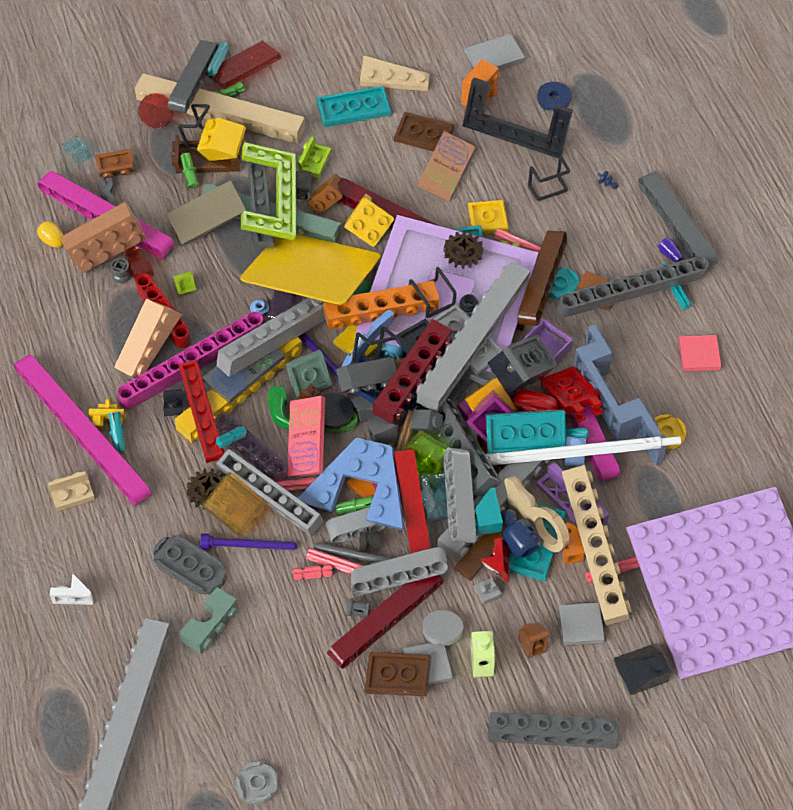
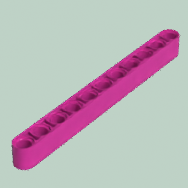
(82, 430)

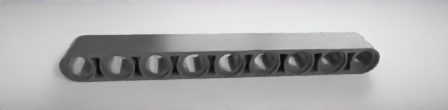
(626, 291)

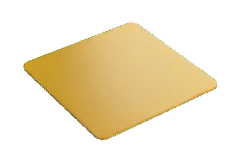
(312, 268)

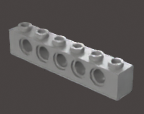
(274, 495)

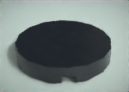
(337, 411)

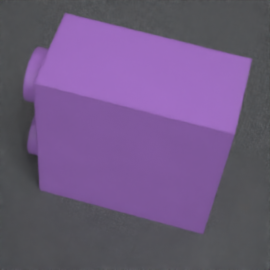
(554, 345)

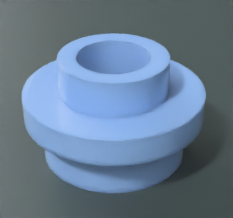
(260, 303)

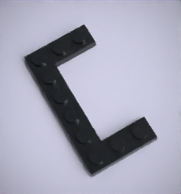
(549, 144)

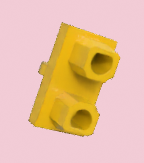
(100, 415)

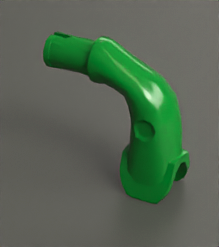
(276, 401)

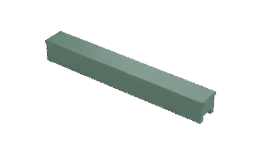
(306, 223)

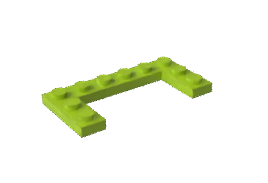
(285, 221)

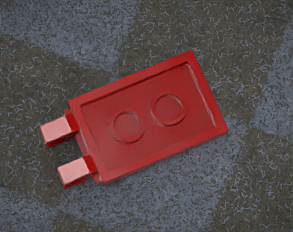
(572, 392)

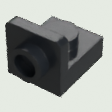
(173, 402)

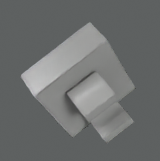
(487, 591)

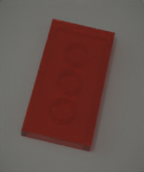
(245, 64)

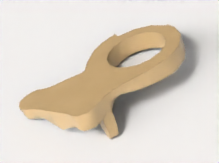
(524, 505)

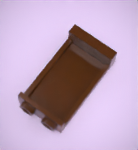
(200, 162)

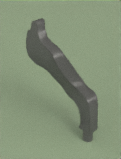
(106, 190)

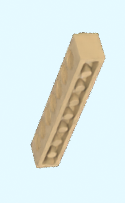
(611, 612)

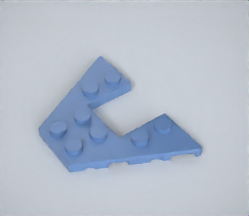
(365, 462)

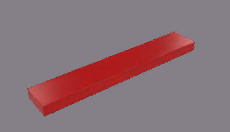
(201, 410)
(412, 500)

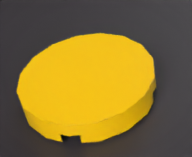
(666, 423)

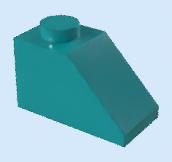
(488, 514)

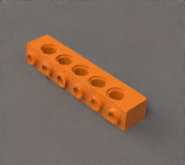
(372, 300)

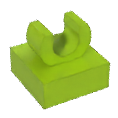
(184, 283)

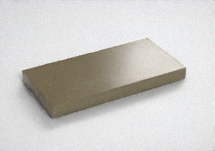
(206, 213)

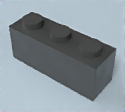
(366, 375)

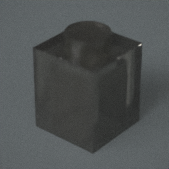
(303, 185)

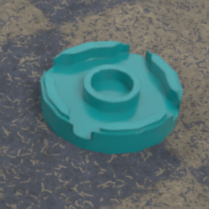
(564, 282)

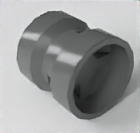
(120, 270)

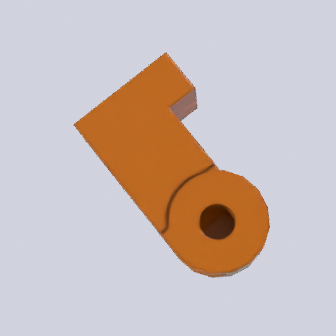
(574, 550)

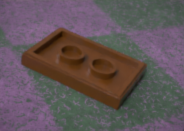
(421, 131)
(398, 674)

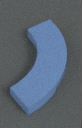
(383, 321)

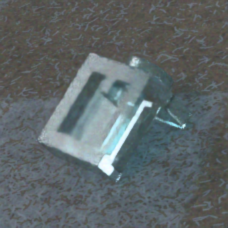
(77, 149)

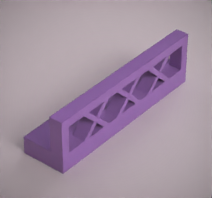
(555, 474)

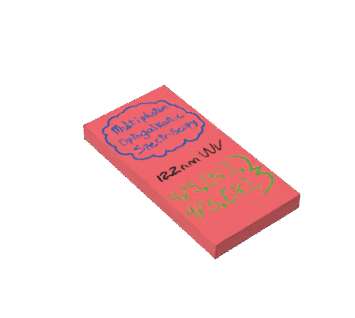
(306, 437)

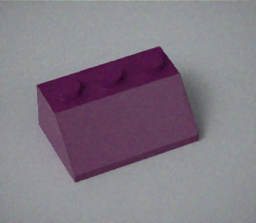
(489, 405)

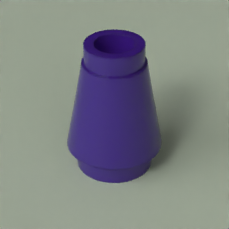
(670, 250)

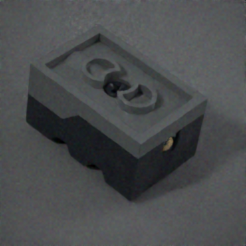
(522, 364)

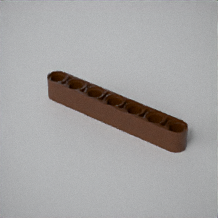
(542, 278)

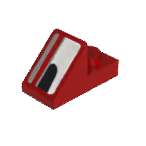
(500, 561)

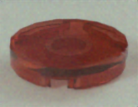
(155, 111)

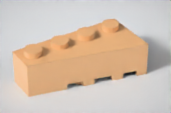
(146, 338)

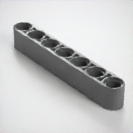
(192, 77)
(676, 218)

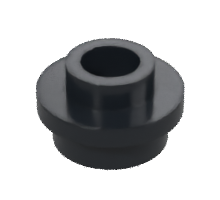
(468, 298)

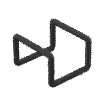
(198, 123)
(532, 171)
(438, 271)
(379, 342)

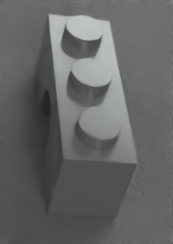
(378, 428)

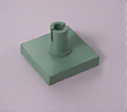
(307, 371)

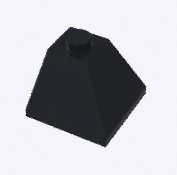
(643, 669)

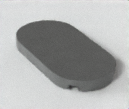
(189, 564)

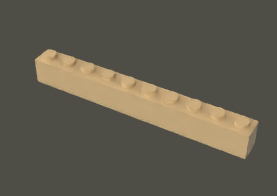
(252, 116)

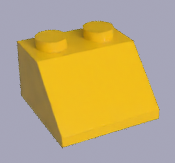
(221, 139)

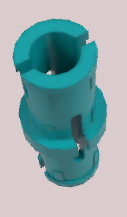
(117, 431)

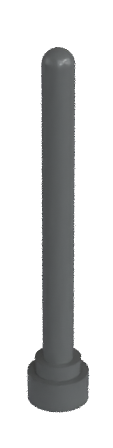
(350, 553)

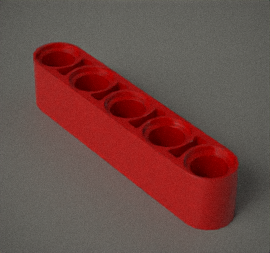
(153, 293)

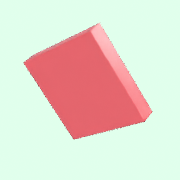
(699, 353)

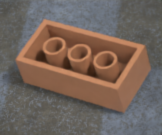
(103, 237)

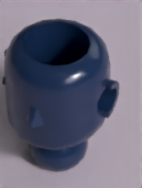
(519, 535)

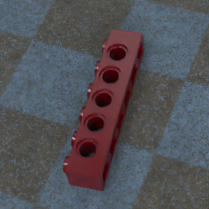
(390, 410)

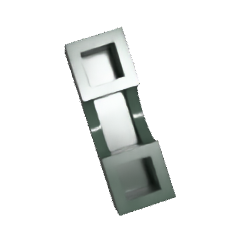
(201, 634)

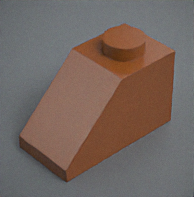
(533, 639)

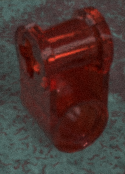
(137, 262)

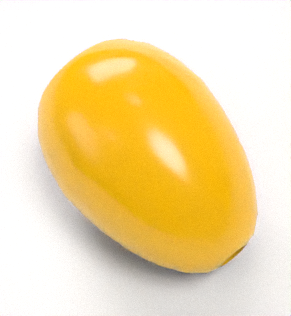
(50, 234)

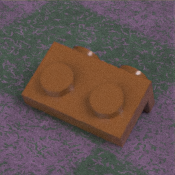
(115, 163)

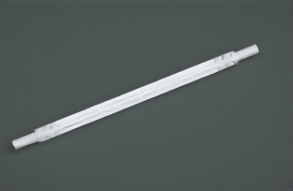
(581, 450)

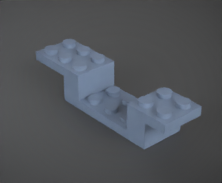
(621, 420)

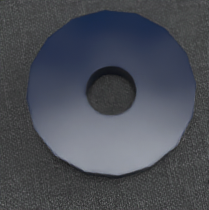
(553, 88)

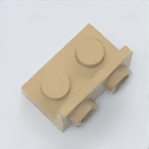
(71, 491)

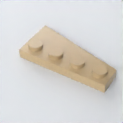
(390, 75)

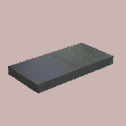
(231, 387)

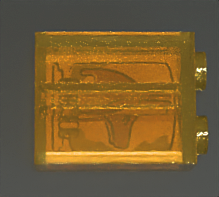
(234, 504)

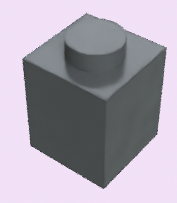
(426, 421)

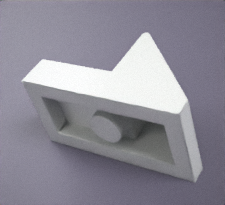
(75, 595)

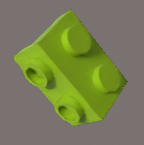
(313, 158)

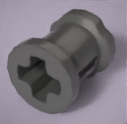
(358, 608)

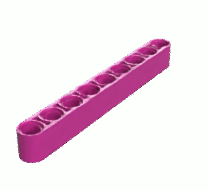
(93, 206)
(197, 352)

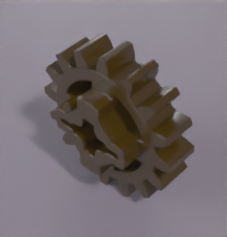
(454, 251)
(201, 486)

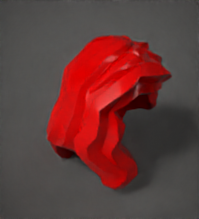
(534, 401)

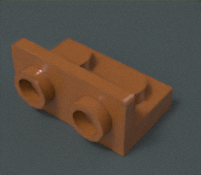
(325, 195)

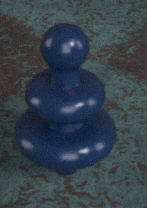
(608, 181)

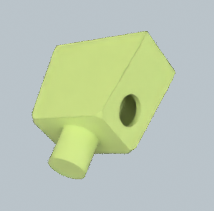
(482, 650)

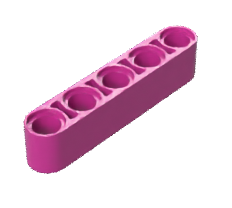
(603, 464)

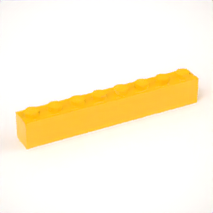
(185, 422)

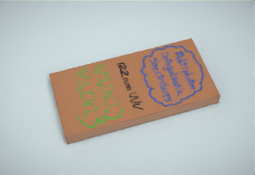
(446, 166)

